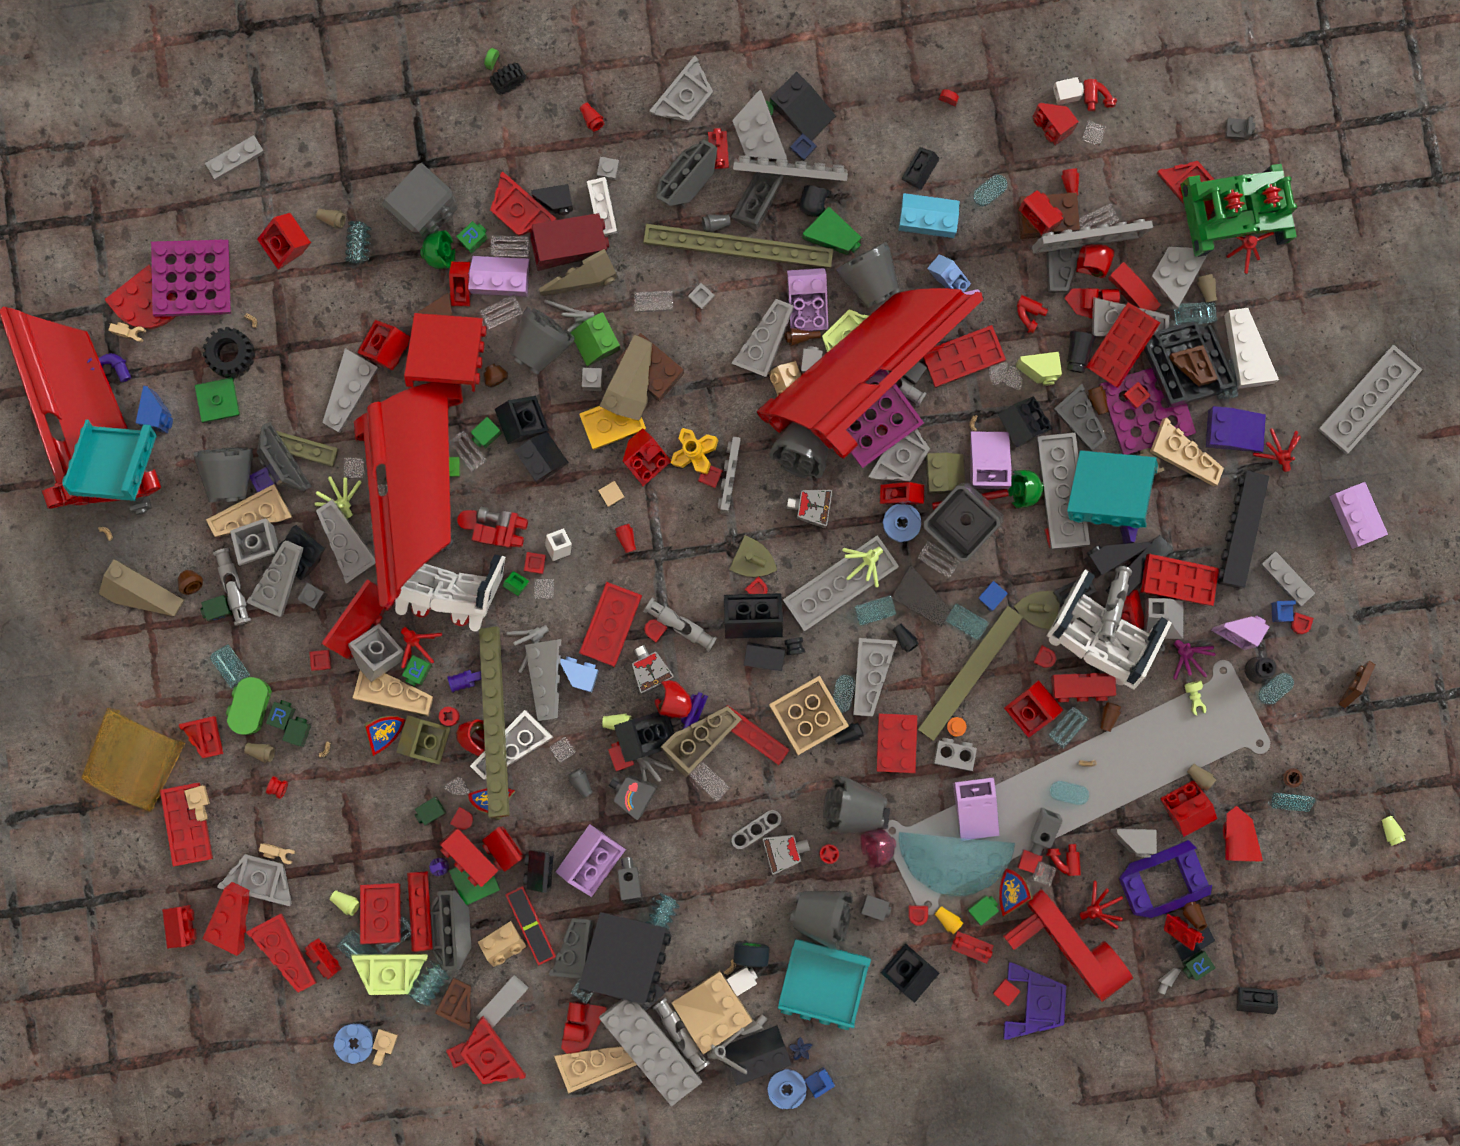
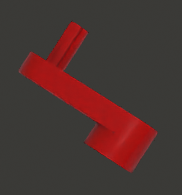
(1098, 968)

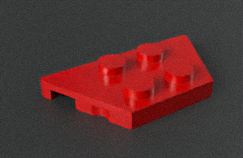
(1176, 175)
(517, 207)
(489, 1055)

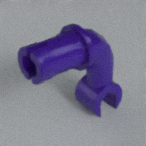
(117, 363)

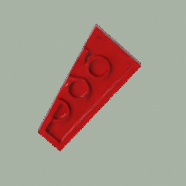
(283, 951)

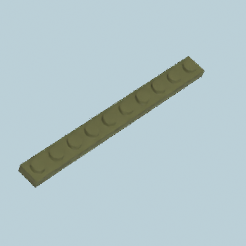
(738, 246)
(494, 722)

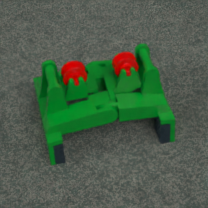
(1232, 199)

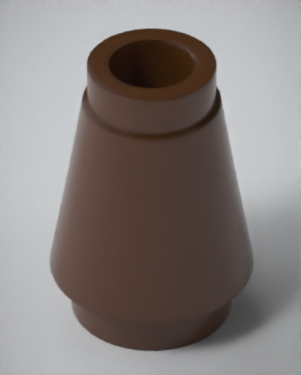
(1098, 399)
(1109, 716)
(1296, 778)
(1194, 914)

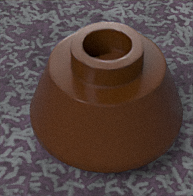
(494, 375)
(189, 582)

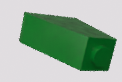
(833, 232)

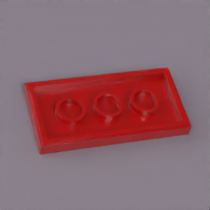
(610, 624)

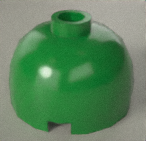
(437, 250)
(1025, 488)

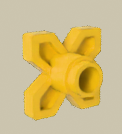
(694, 450)

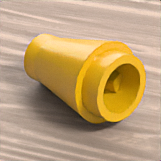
(949, 920)

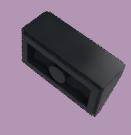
(920, 168)
(1184, 952)
(1257, 1000)

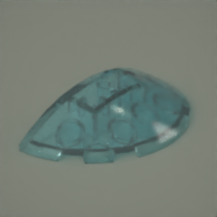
(955, 864)

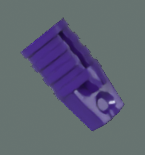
(463, 680)
(439, 866)

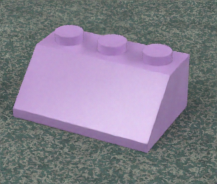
(499, 276)
(1358, 515)
(1244, 633)
(590, 860)

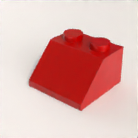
(1040, 212)
(283, 240)
(384, 344)
(1033, 709)
(503, 849)

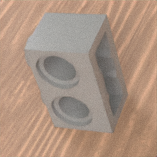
(954, 759)

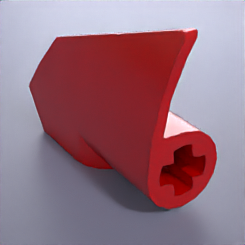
(1082, 299)
(1240, 837)
(580, 1026)

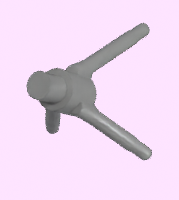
(579, 316)
(533, 635)
(646, 762)
(719, 1052)

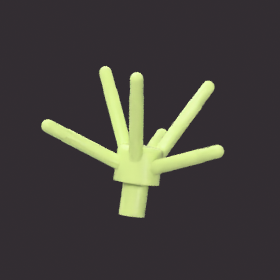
(342, 502)
(869, 559)

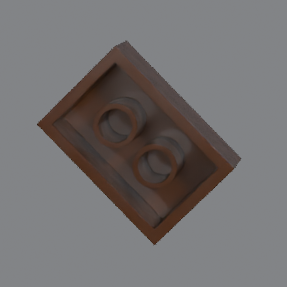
(1066, 203)
(662, 372)

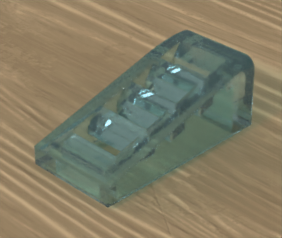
(1183, 313)

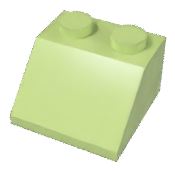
(1041, 367)

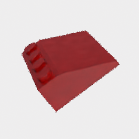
(357, 619)

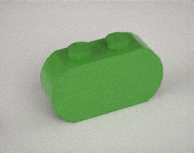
(248, 705)

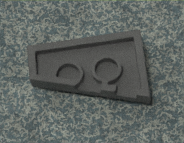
(1061, 268)
(1080, 418)
(574, 950)

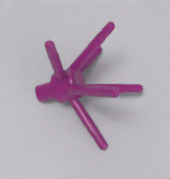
(1186, 653)

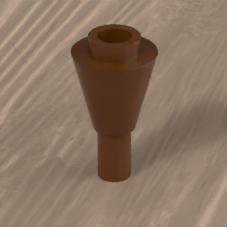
(796, 336)

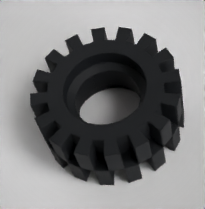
(508, 78)

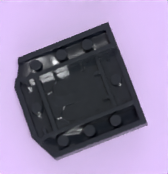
(1174, 383)

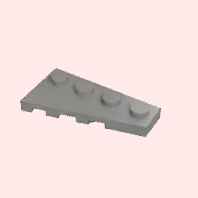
(1107, 312)
(764, 342)
(350, 384)
(730, 468)
(349, 548)
(275, 586)
(871, 670)

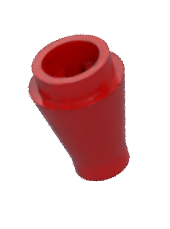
(592, 118)
(1070, 180)
(626, 537)

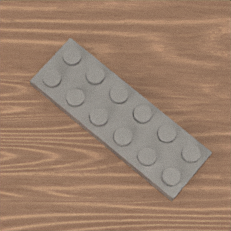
(782, 167)
(1086, 235)
(1369, 399)
(1058, 465)
(833, 590)
(651, 1050)

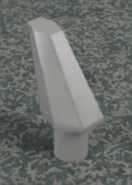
(1168, 980)
(754, 1026)

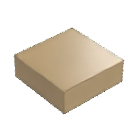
(611, 493)

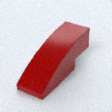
(1133, 288)

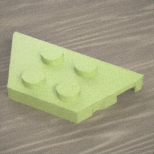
(842, 328)
(388, 972)

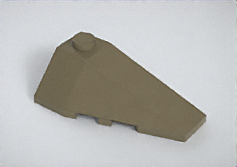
(594, 272)
(629, 385)
(130, 588)
(692, 744)

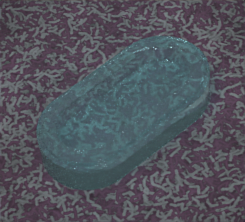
(990, 190)
(1276, 688)
(844, 692)
(1069, 792)

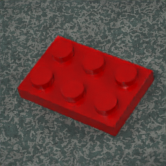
(896, 743)
(380, 913)

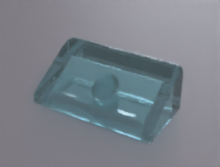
(875, 610)
(967, 621)
(229, 665)
(1292, 802)
(351, 946)

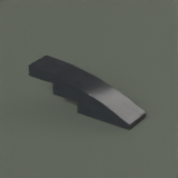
(1158, 547)

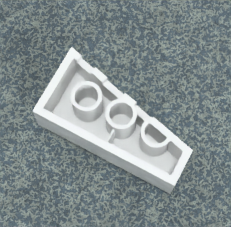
(1248, 351)
(521, 738)

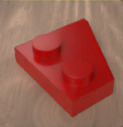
(204, 736)

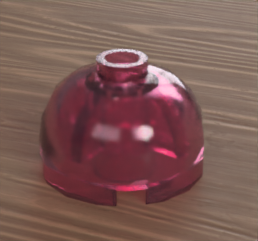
(878, 846)

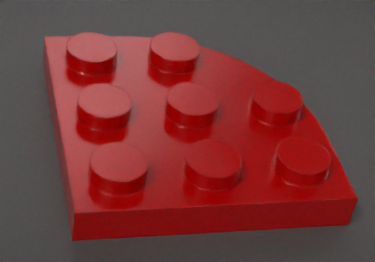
(134, 301)

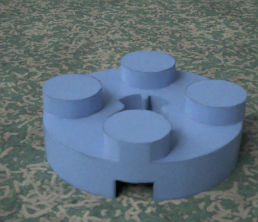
(906, 512)
(342, 1043)
(787, 1100)

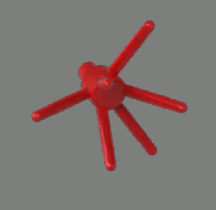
(1249, 244)
(1283, 456)
(412, 639)
(1095, 911)

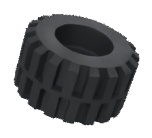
(218, 341)

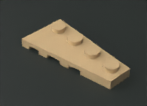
(1181, 452)
(259, 506)
(392, 693)
(590, 1066)

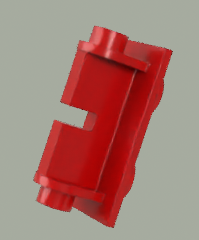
(719, 139)
(1181, 932)
(972, 947)
(318, 951)

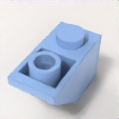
(948, 273)
(580, 675)

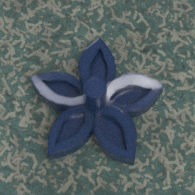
(800, 1049)

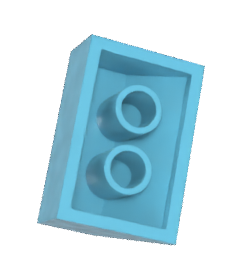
(929, 215)

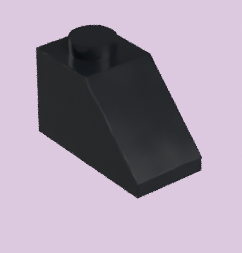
(554, 198)

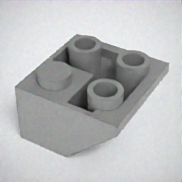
(1167, 608)

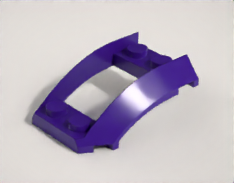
(1189, 868)

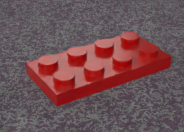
(1123, 344)
(963, 356)
(1179, 580)
(186, 836)

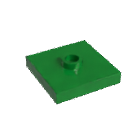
(217, 400)
(468, 891)

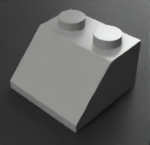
(254, 541)
(375, 652)
(1138, 841)

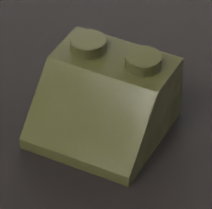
(944, 472)
(423, 740)

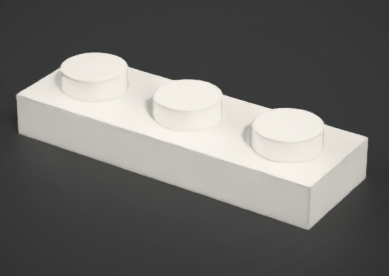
(602, 203)

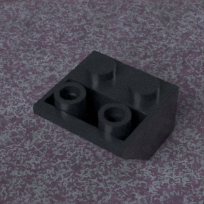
(1025, 421)

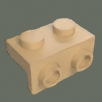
(784, 376)
(501, 944)

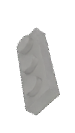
(234, 158)
(1287, 579)

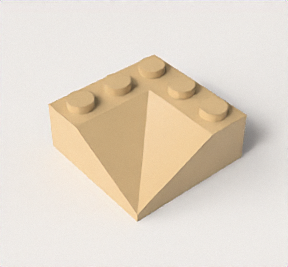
(808, 715)
(711, 1011)

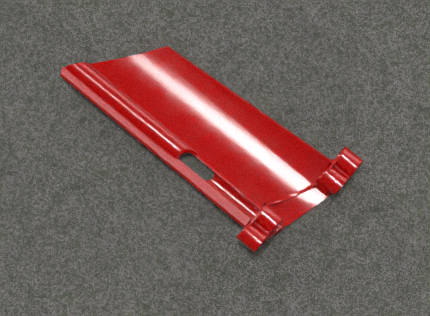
(892, 339)
(60, 382)
(414, 516)

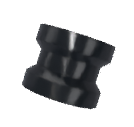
(794, 646)

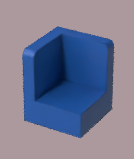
(992, 596)
(1282, 611)
(819, 1082)

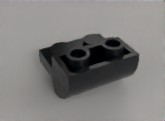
(311, 551)

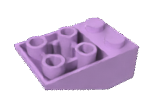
(809, 296)
(990, 460)
(976, 808)

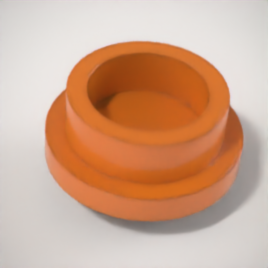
(956, 726)

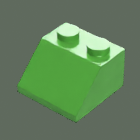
(595, 339)

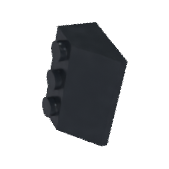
(753, 616)
(758, 1055)

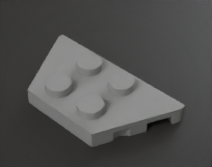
(684, 95)
(758, 130)
(1177, 273)
(902, 459)
(262, 877)

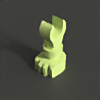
(1193, 688)

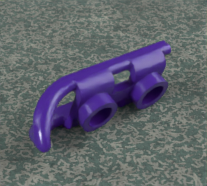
(697, 703)

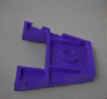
(1043, 1003)

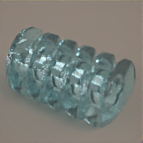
(357, 242)
(663, 911)
(429, 984)

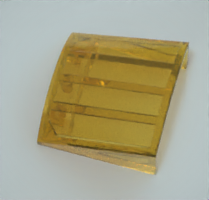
(130, 760)

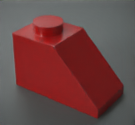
(459, 283)
(902, 493)

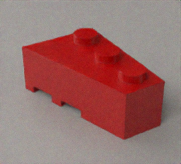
(1083, 687)
(467, 858)
(229, 920)

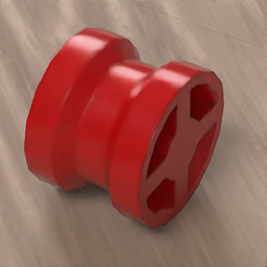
(449, 716)
(277, 787)
(831, 855)

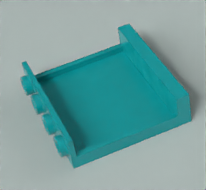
(109, 462)
(1112, 489)
(823, 984)

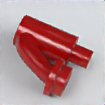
(1091, 87)
(1031, 306)
(1072, 865)

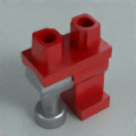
(504, 532)

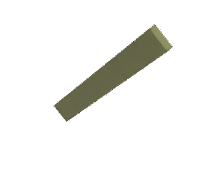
(970, 673)

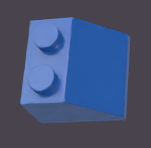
(153, 411)

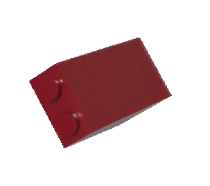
(567, 240)

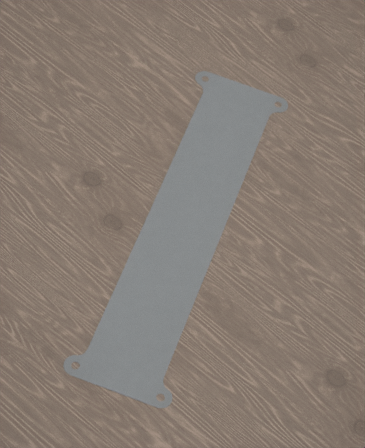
(1129, 765)

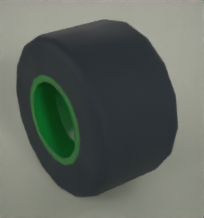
(751, 954)

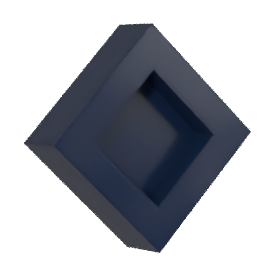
(803, 147)

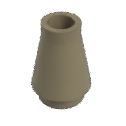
(334, 218)
(1208, 287)
(262, 752)
(1202, 777)

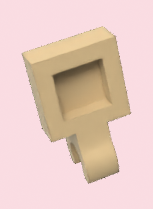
(123, 330)
(198, 799)
(271, 851)
(384, 1044)

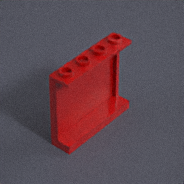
(445, 350)

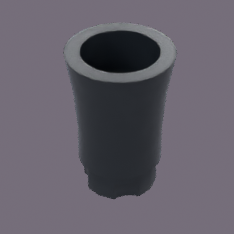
(1079, 351)
(1254, 671)

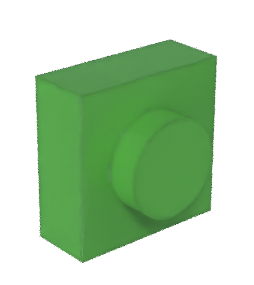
(454, 466)

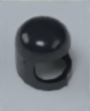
(813, 200)

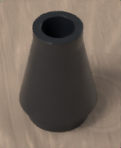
(906, 638)
(849, 734)

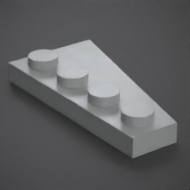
(543, 669)

